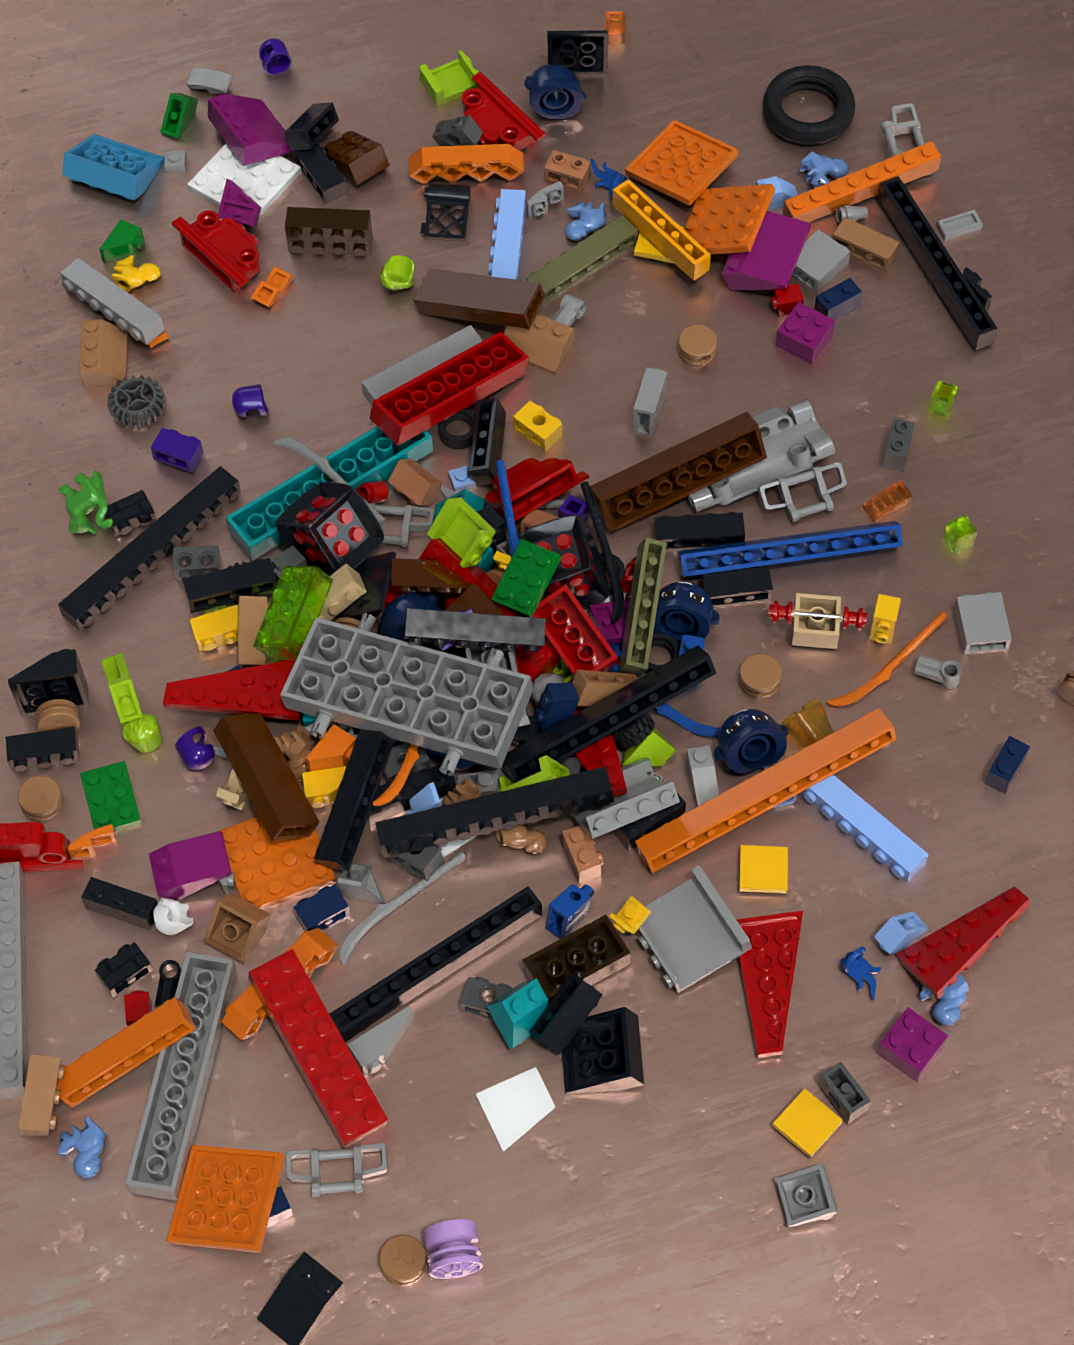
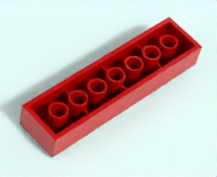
(448, 388)
(528, 663)
(317, 1048)

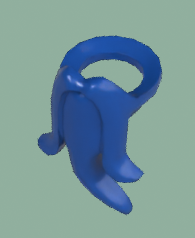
(610, 178)
(860, 969)

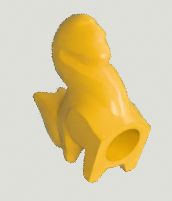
(131, 277)

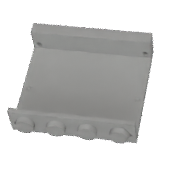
(643, 798)
(691, 932)

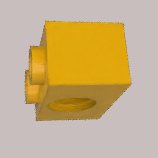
(542, 435)
(885, 619)

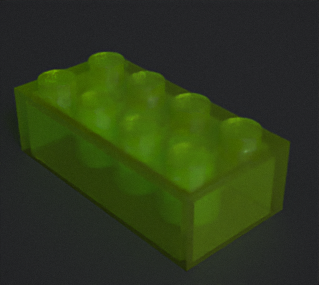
(292, 611)

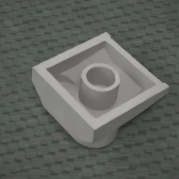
(807, 1195)

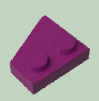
(238, 205)
(601, 617)

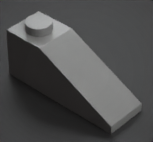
(702, 774)
(377, 1044)

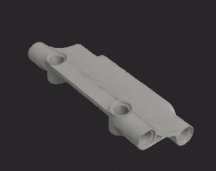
(791, 445)

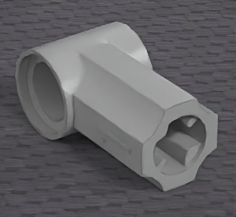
(569, 310)
(937, 671)

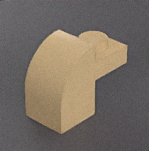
(233, 793)

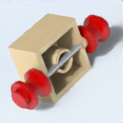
(817, 619)

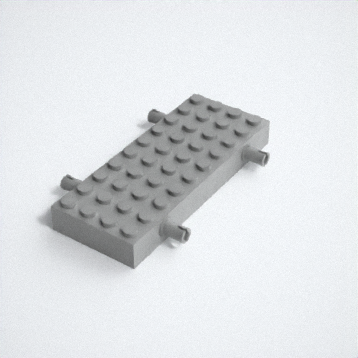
(407, 692)

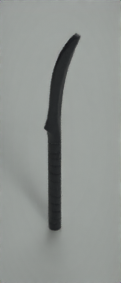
(612, 565)

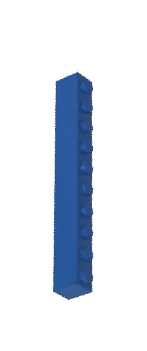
(790, 548)

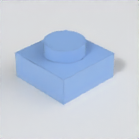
(461, 479)

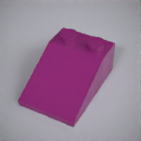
(189, 865)

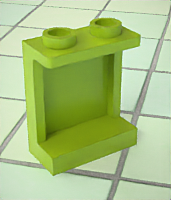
(448, 80)
(462, 531)
(121, 688)
(549, 770)

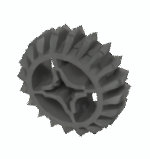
(134, 394)

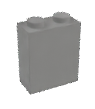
(820, 261)
(649, 402)
(982, 623)

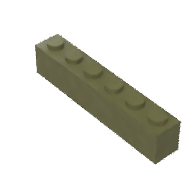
(585, 258)
(642, 607)

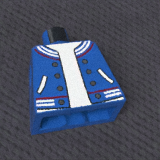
(568, 910)

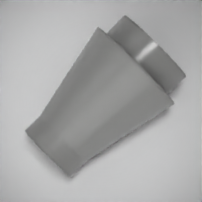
(851, 212)

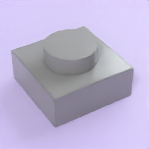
(175, 161)

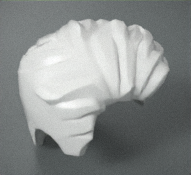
(171, 916)

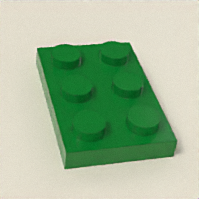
(526, 578)
(110, 797)

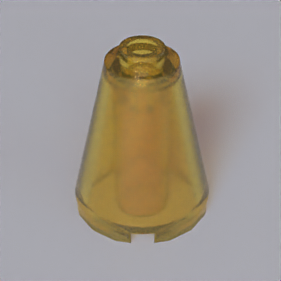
(809, 723)

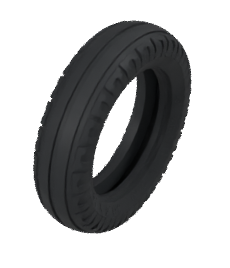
(804, 132)

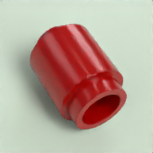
(374, 491)

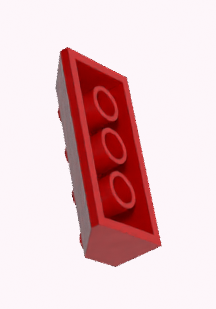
(574, 633)

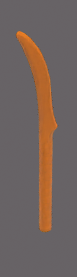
(884, 673)
(398, 783)

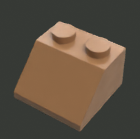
(236, 926)

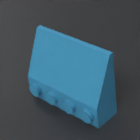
(112, 166)

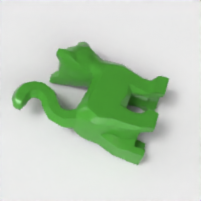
(85, 501)

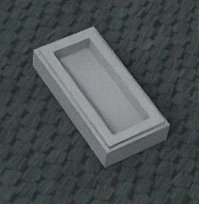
(959, 224)

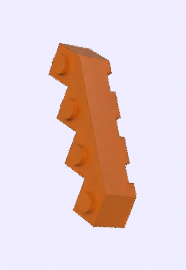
(473, 160)
(247, 1012)

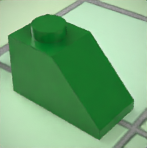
(178, 114)
(122, 242)

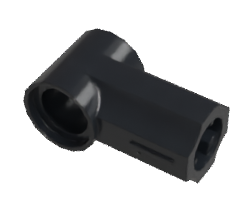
(167, 986)

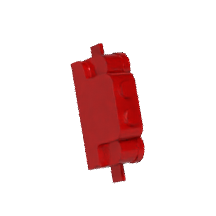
(499, 116)
(221, 247)
(534, 484)
(35, 848)

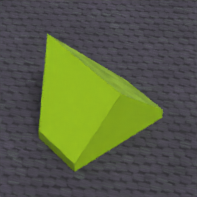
(654, 747)

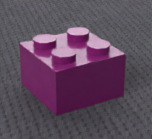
(805, 333)
(912, 1044)

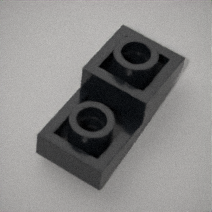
(975, 283)

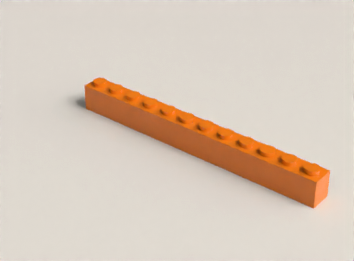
(765, 790)

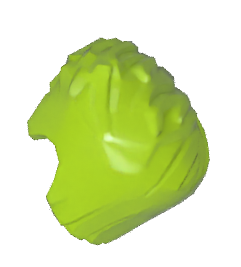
(397, 273)
(143, 733)

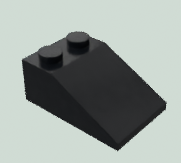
(301, 1300)

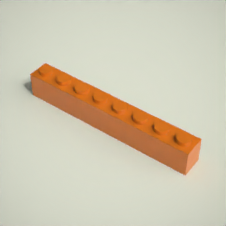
(862, 183)

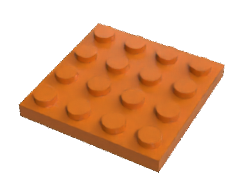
(681, 162)
(729, 217)
(275, 869)
(226, 1198)

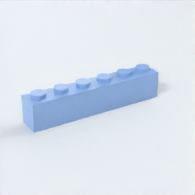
(508, 234)
(867, 827)

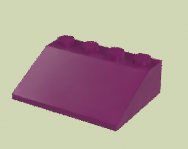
(247, 128)
(771, 257)

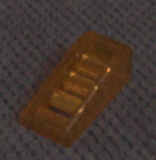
(616, 35)
(900, 495)

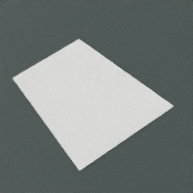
(515, 1106)

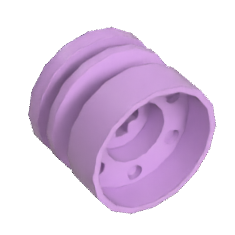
(452, 1248)

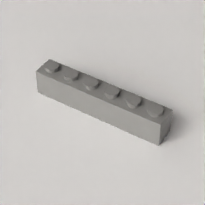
(112, 301)
(419, 363)

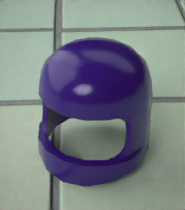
(272, 50)
(249, 398)
(194, 755)

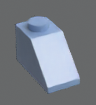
(783, 191)
(425, 799)
(900, 932)

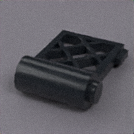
(448, 198)

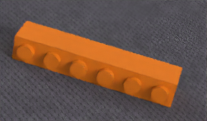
(125, 1051)

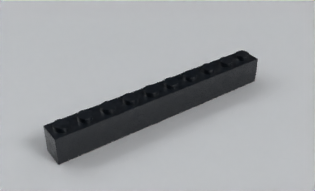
(937, 263)
(149, 548)
(610, 713)
(494, 812)
(436, 964)

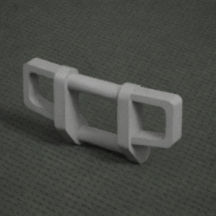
(892, 128)
(823, 493)
(407, 524)
(317, 1156)

